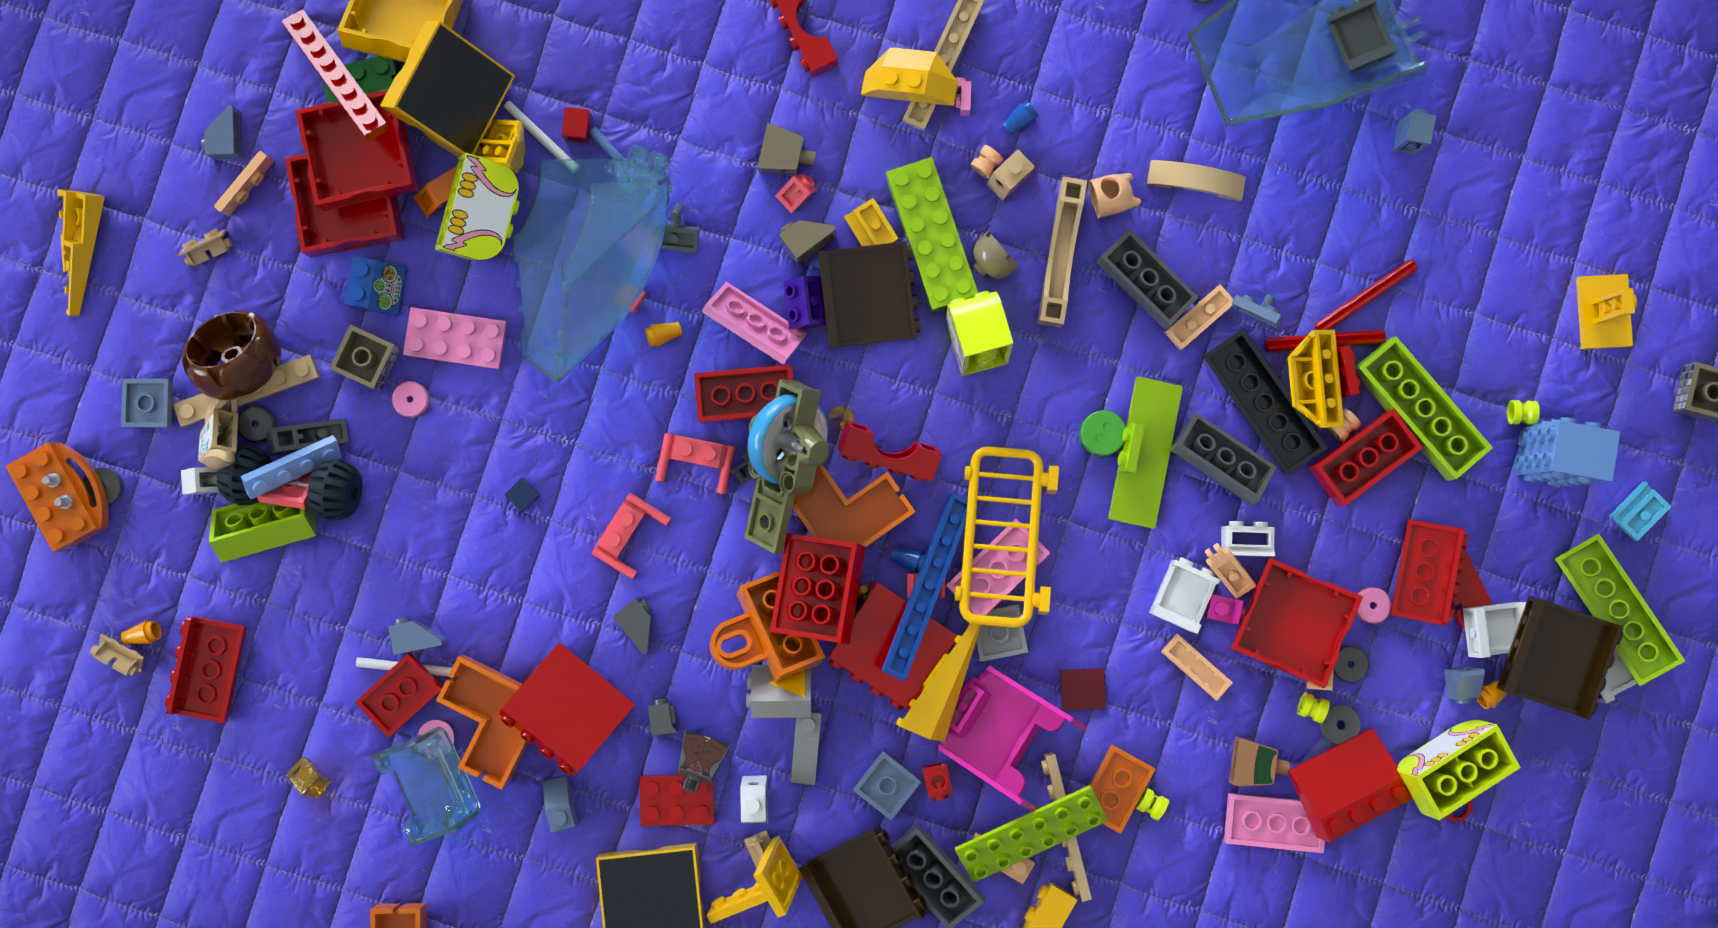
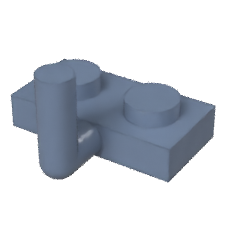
(1263, 313)

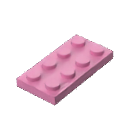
(754, 322)
(455, 338)
(998, 561)
(1269, 824)

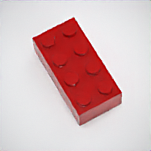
(737, 392)
(1365, 457)

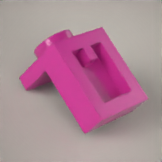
(1225, 609)

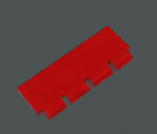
(1471, 590)

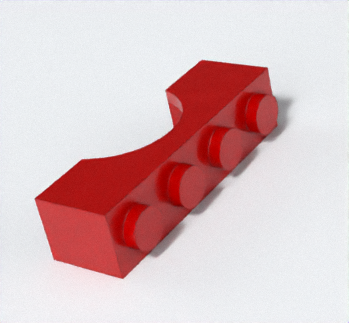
(815, 51)
(918, 460)

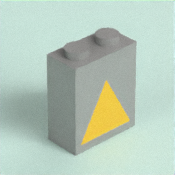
(778, 700)

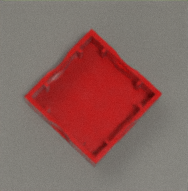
(346, 166)
(342, 227)
(1296, 623)

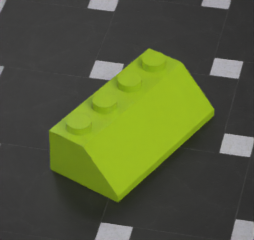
(257, 527)

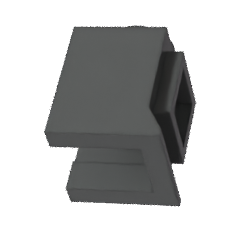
(662, 717)

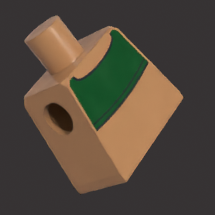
(1255, 764)

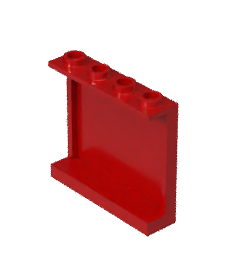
(871, 639)
(566, 710)

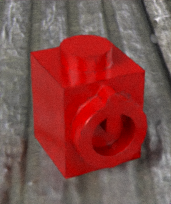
(937, 781)

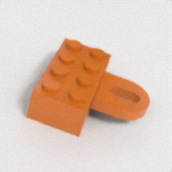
(783, 653)

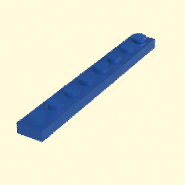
(926, 588)

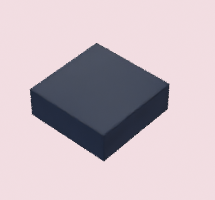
(522, 494)

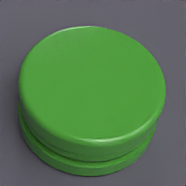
(1102, 433)

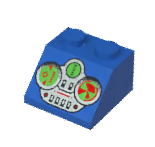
(375, 286)

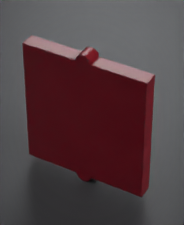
(1082, 689)

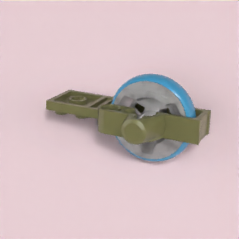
(784, 459)

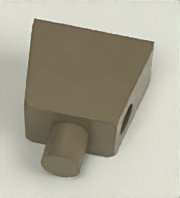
(783, 152)

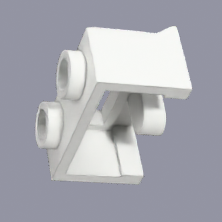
(1248, 550)

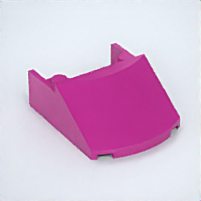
(995, 728)

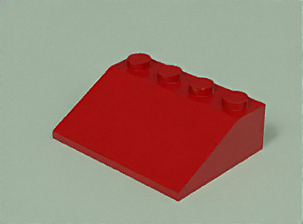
(818, 588)
(1349, 785)

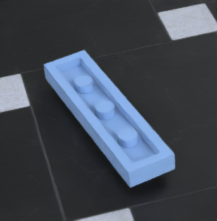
(290, 467)

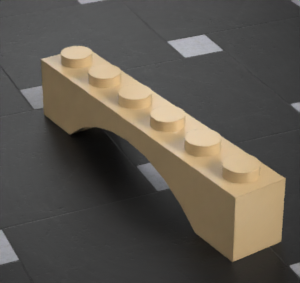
(1061, 252)

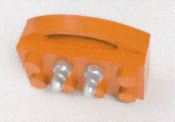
(59, 495)

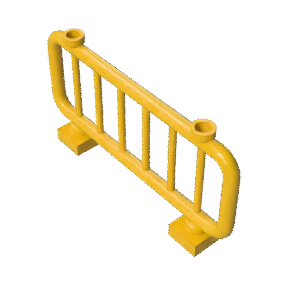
(1031, 599)

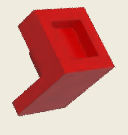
(576, 125)

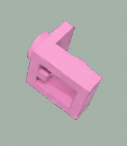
(963, 99)

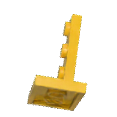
(1605, 311)
(776, 882)

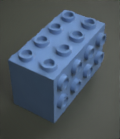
(1567, 453)

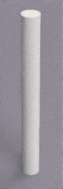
(535, 131)
(387, 665)

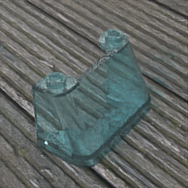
(431, 784)

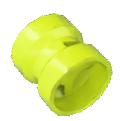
(1523, 412)
(1312, 707)
(1152, 804)

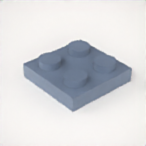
(147, 403)
(887, 785)

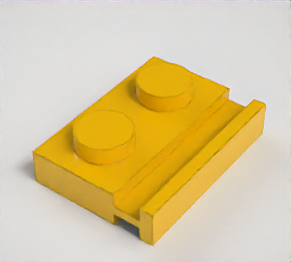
(870, 225)

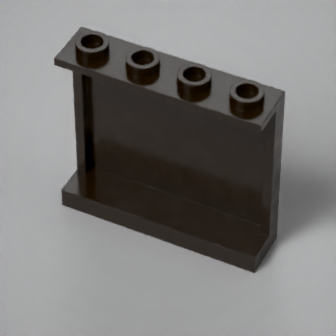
(868, 294)
(1560, 657)
(864, 884)

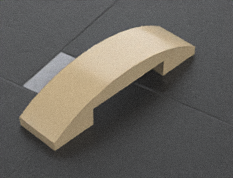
(1196, 178)

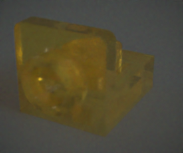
(839, 412)
(307, 778)

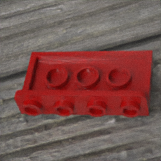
(1429, 572)
(205, 669)

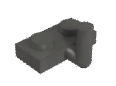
(678, 236)

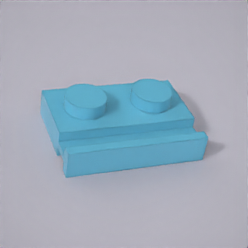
(1640, 511)

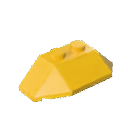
(910, 77)
(504, 144)
(1316, 379)

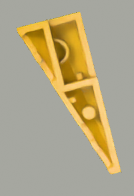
(80, 226)
(935, 706)

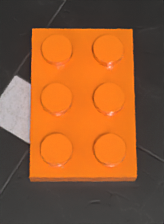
(1120, 785)

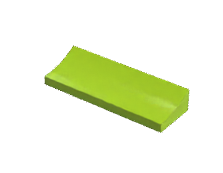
(1614, 598)

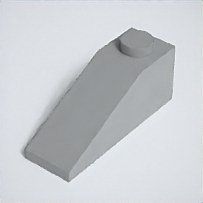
(806, 749)

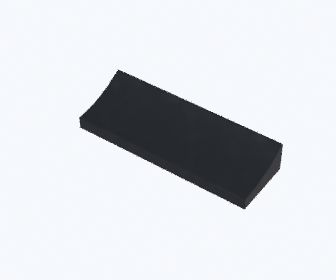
(1265, 401)

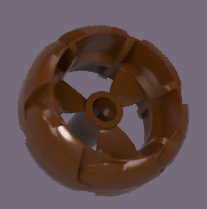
(243, 368)

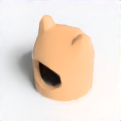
(1112, 194)

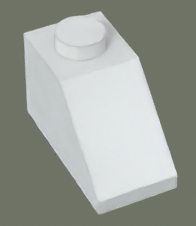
(199, 481)

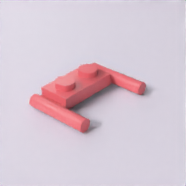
(699, 453)
(621, 530)

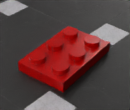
(399, 694)
(668, 804)

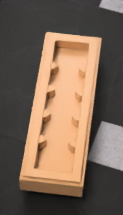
(240, 188)
(1196, 667)

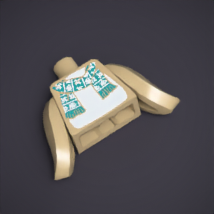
(219, 434)

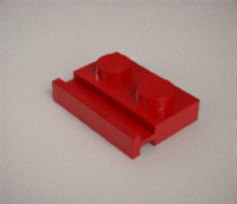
(1348, 379)

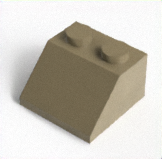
(806, 238)

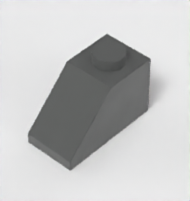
(637, 623)

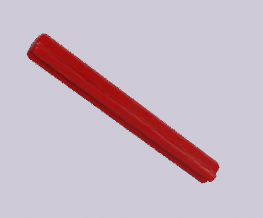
(1367, 296)
(1342, 339)

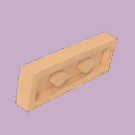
(1199, 317)

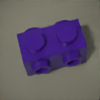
(804, 302)

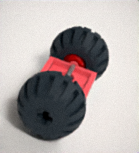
(330, 489)

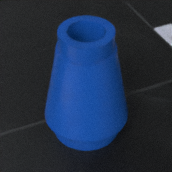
(1020, 118)
(908, 558)

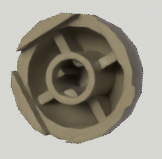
(992, 258)

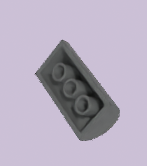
(1147, 279)
(1223, 459)
(937, 877)

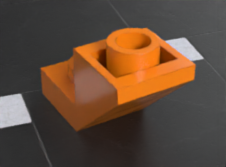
(435, 193)

